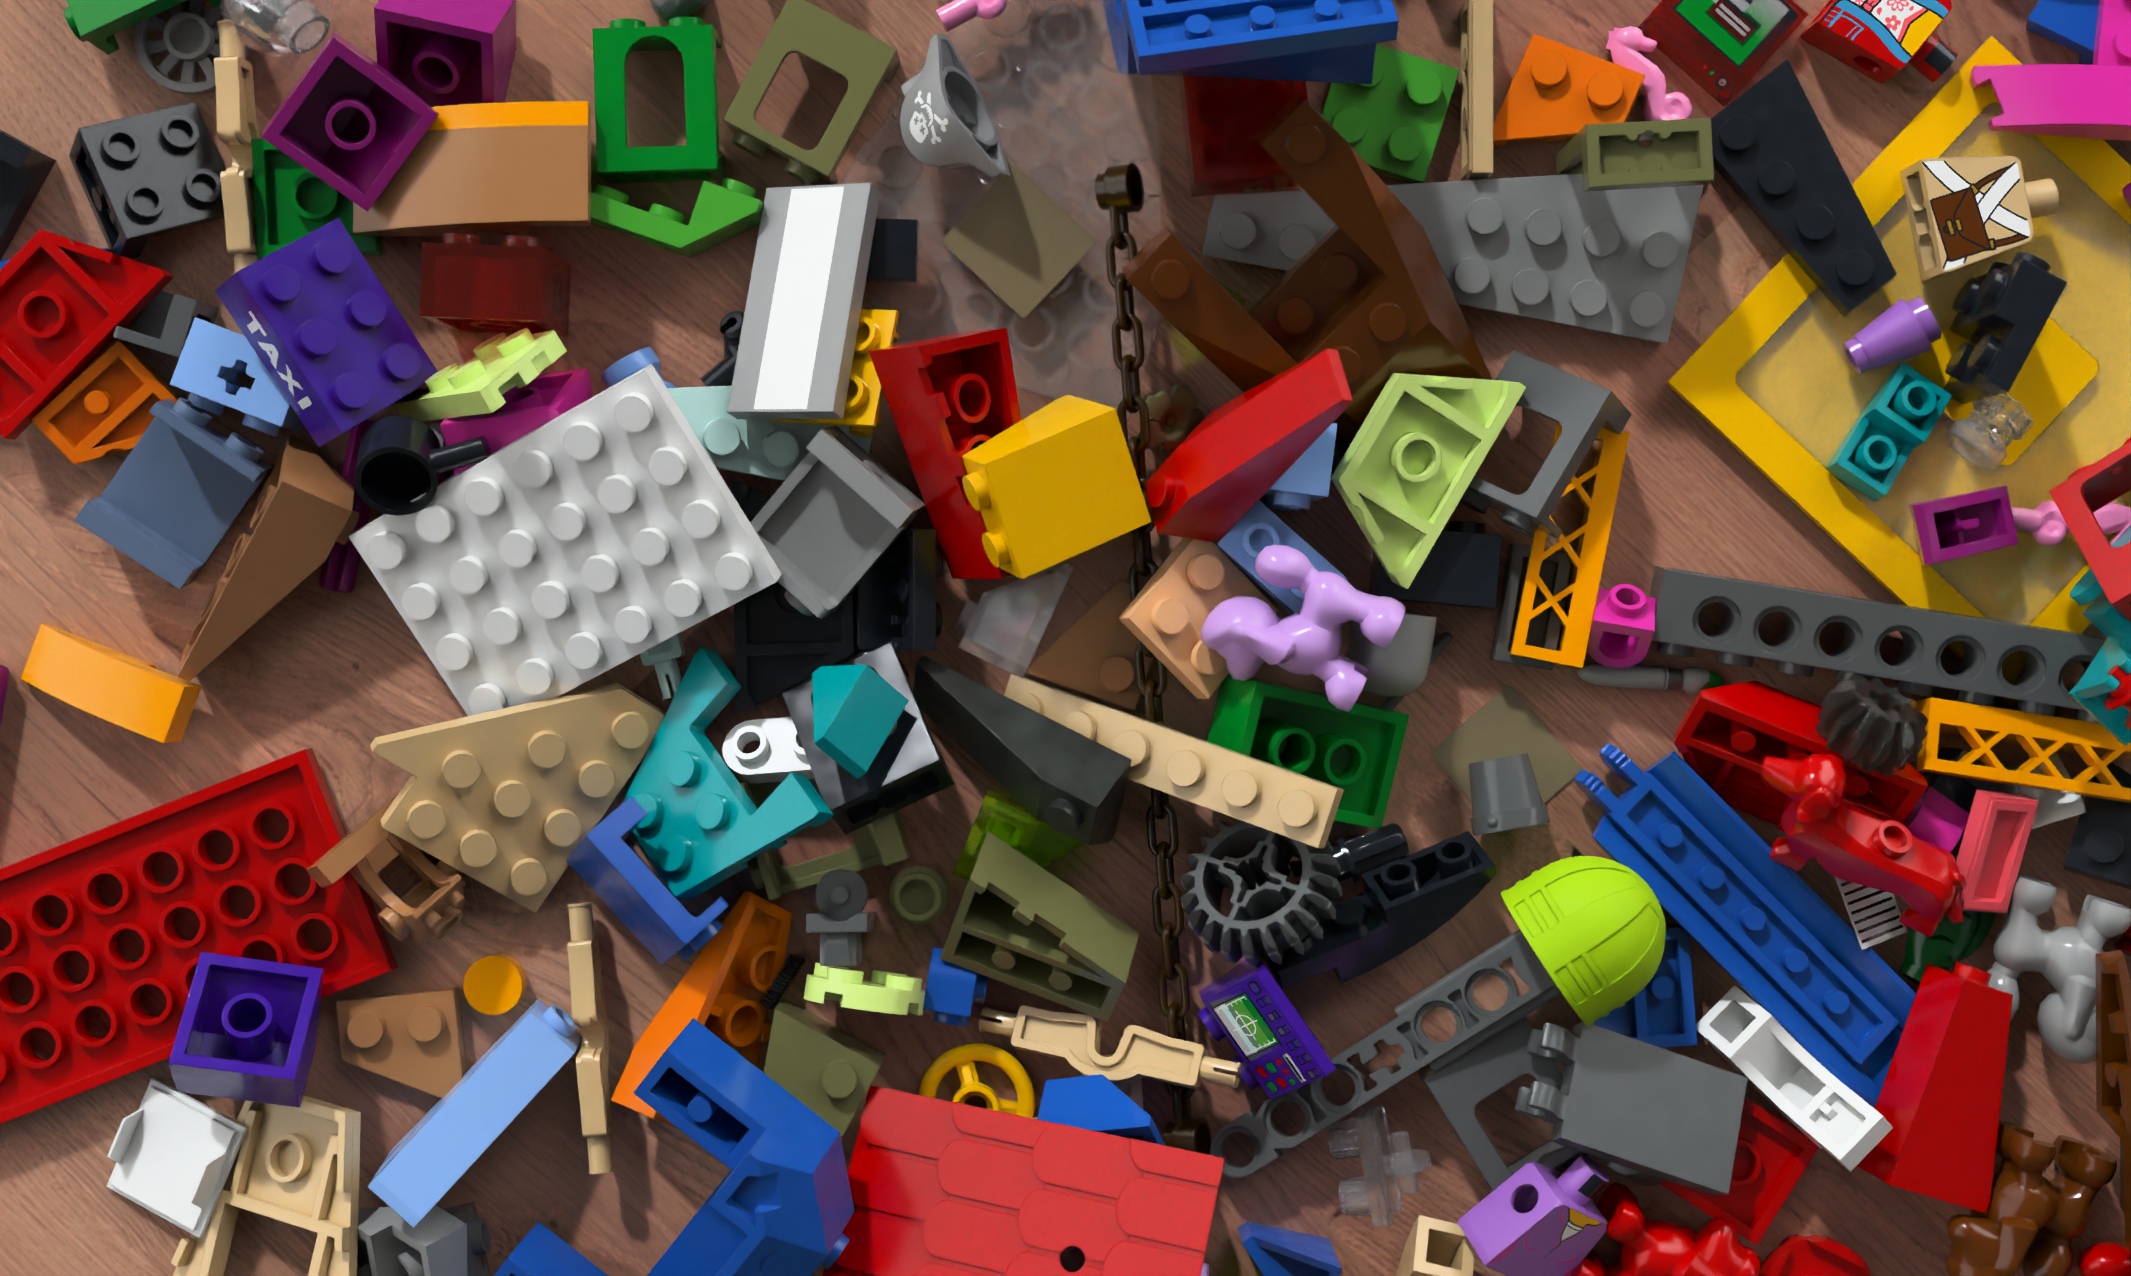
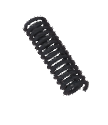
(781, 978)

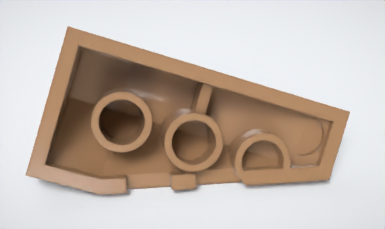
(295, 526)

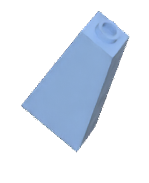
(475, 1111)

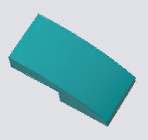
(1888, 431)

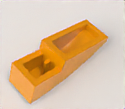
(111, 684)

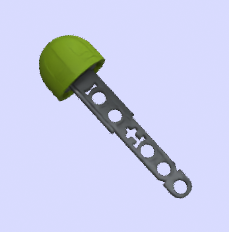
(1582, 934)

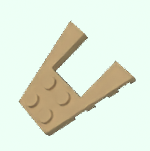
(292, 1169)

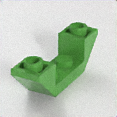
(717, 216)

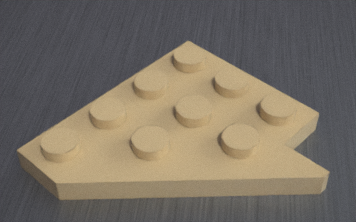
(517, 784)

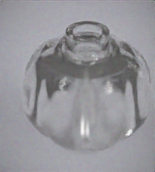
(279, 25)

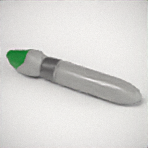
(1651, 677)

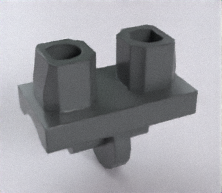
(841, 922)

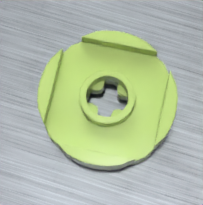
(885, 992)

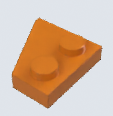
(1562, 92)
(104, 406)

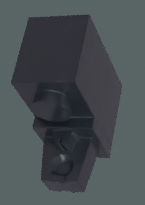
(1457, 571)

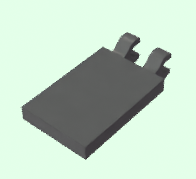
(1638, 1105)

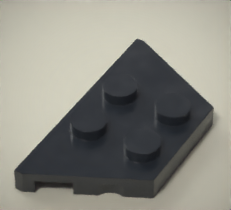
(776, 641)

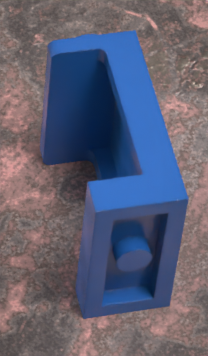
(636, 892)

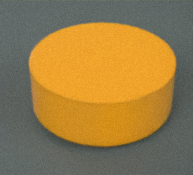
(495, 984)

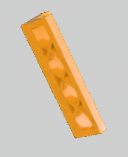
(1586, 561)
(2032, 733)

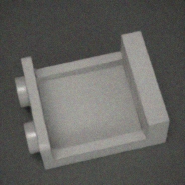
(832, 522)

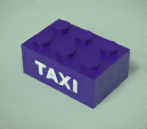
(326, 331)

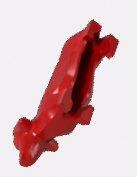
(1858, 844)

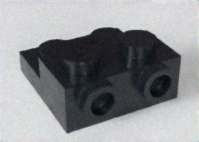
(2002, 321)

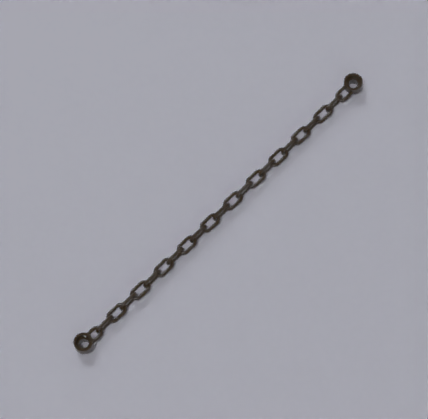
(1122, 193)

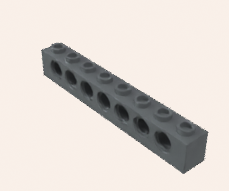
(1865, 623)

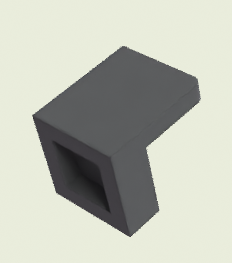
(166, 323)

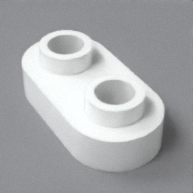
(774, 759)

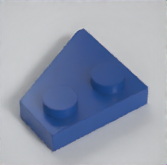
(1665, 1008)

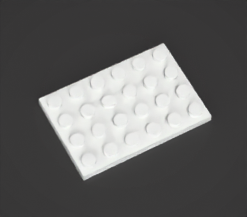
(568, 550)

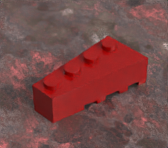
(946, 402)

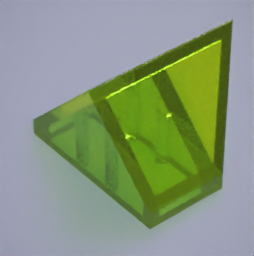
(1017, 828)

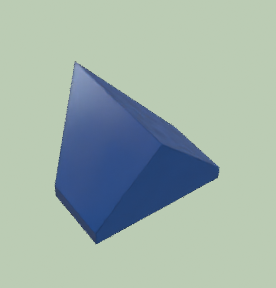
(1289, 1252)

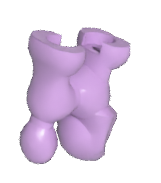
(1307, 641)

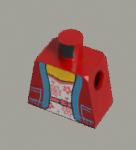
(1883, 36)

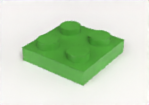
(1396, 116)

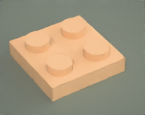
(1174, 606)

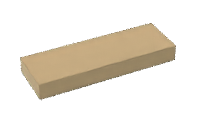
(1476, 90)

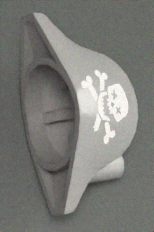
(946, 116)

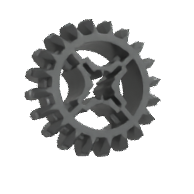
(1265, 916)

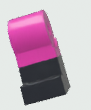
(1946, 804)

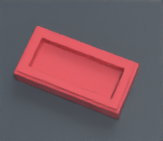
(1994, 848)

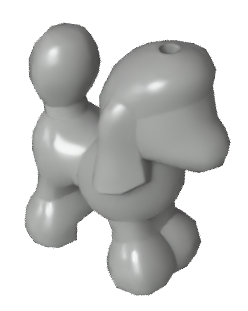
(2064, 959)

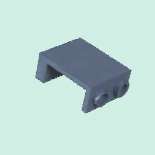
(176, 492)

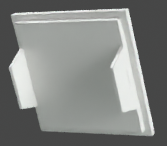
(175, 1156)

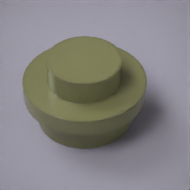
(918, 895)

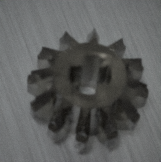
(1871, 725)

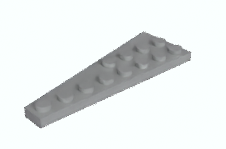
(1508, 245)

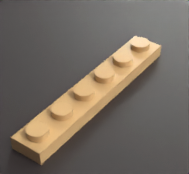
(1193, 767)

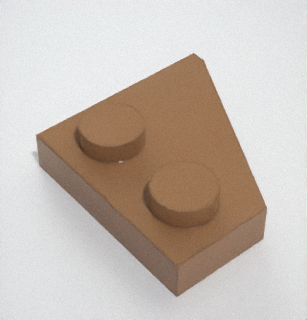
(1097, 653)
(406, 1037)

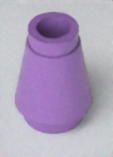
(1893, 336)

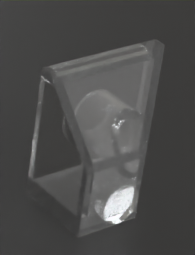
(1013, 619)

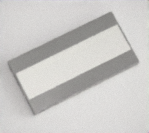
(804, 302)

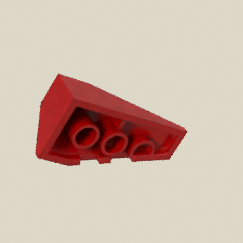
(1246, 449)

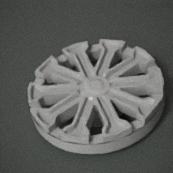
(191, 42)

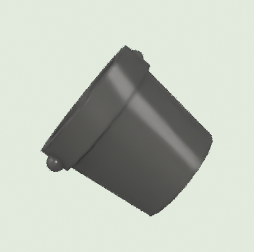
(1505, 795)

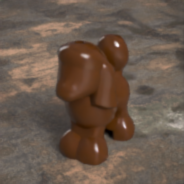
(2026, 1201)

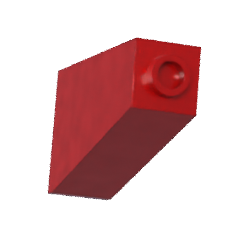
(1946, 1090)

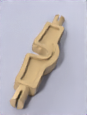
(236, 130)
(594, 1056)
(1138, 1056)

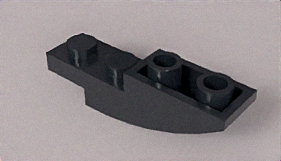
(1396, 911)

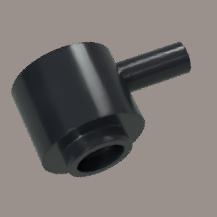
(403, 460)

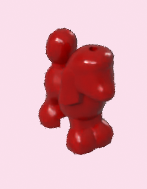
(1666, 1247)

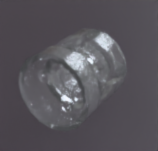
(1989, 430)

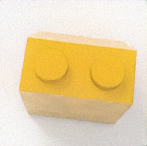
(1054, 486)

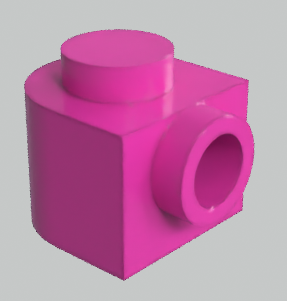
(1621, 626)

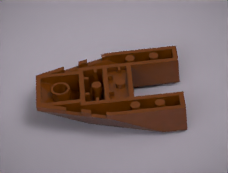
(1360, 290)

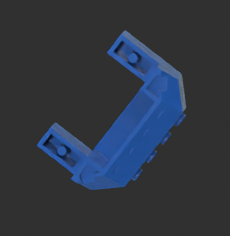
(776, 1206)

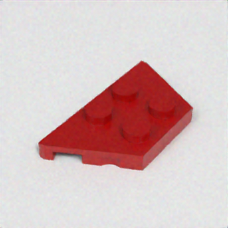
(59, 315)

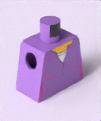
(1539, 1220)

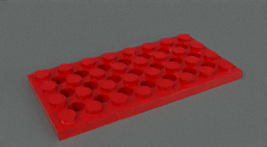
(148, 907)

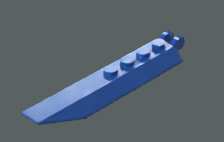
(1754, 916)

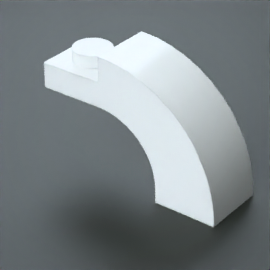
(1792, 1079)

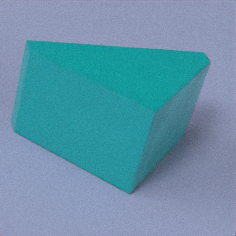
(853, 714)

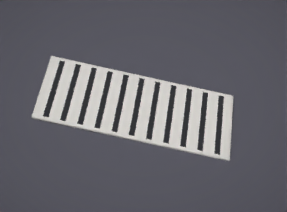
(1872, 913)

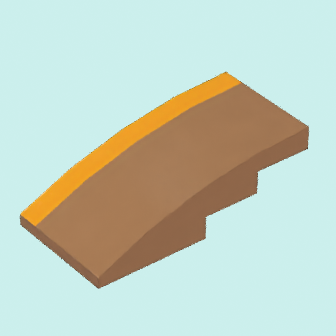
(490, 172)

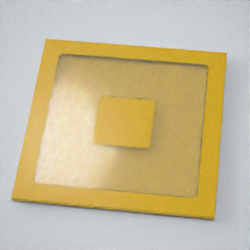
(1789, 395)

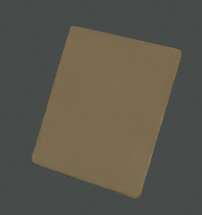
(1018, 241)
(1506, 729)

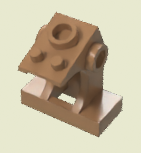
(426, 910)

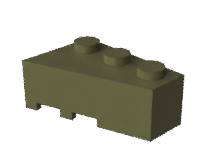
(1039, 933)
(820, 1063)

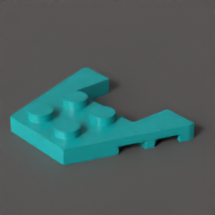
(697, 812)

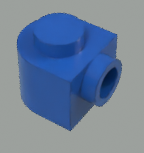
(952, 991)

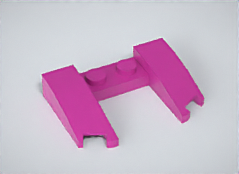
(2070, 97)

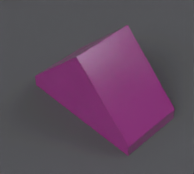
(1963, 525)

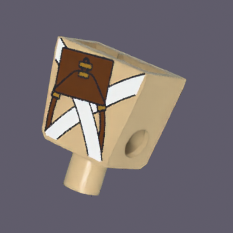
(1971, 209)

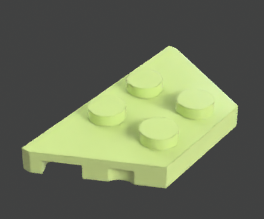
(480, 382)
(1419, 460)

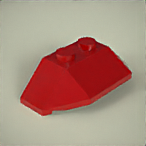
(1744, 722)

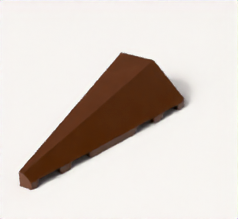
(2114, 1062)

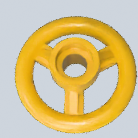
(963, 1059)

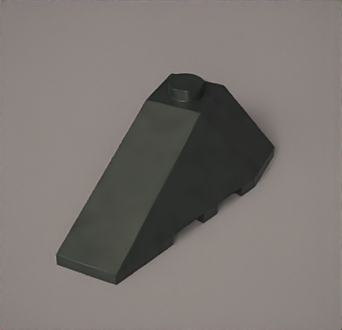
(1038, 761)

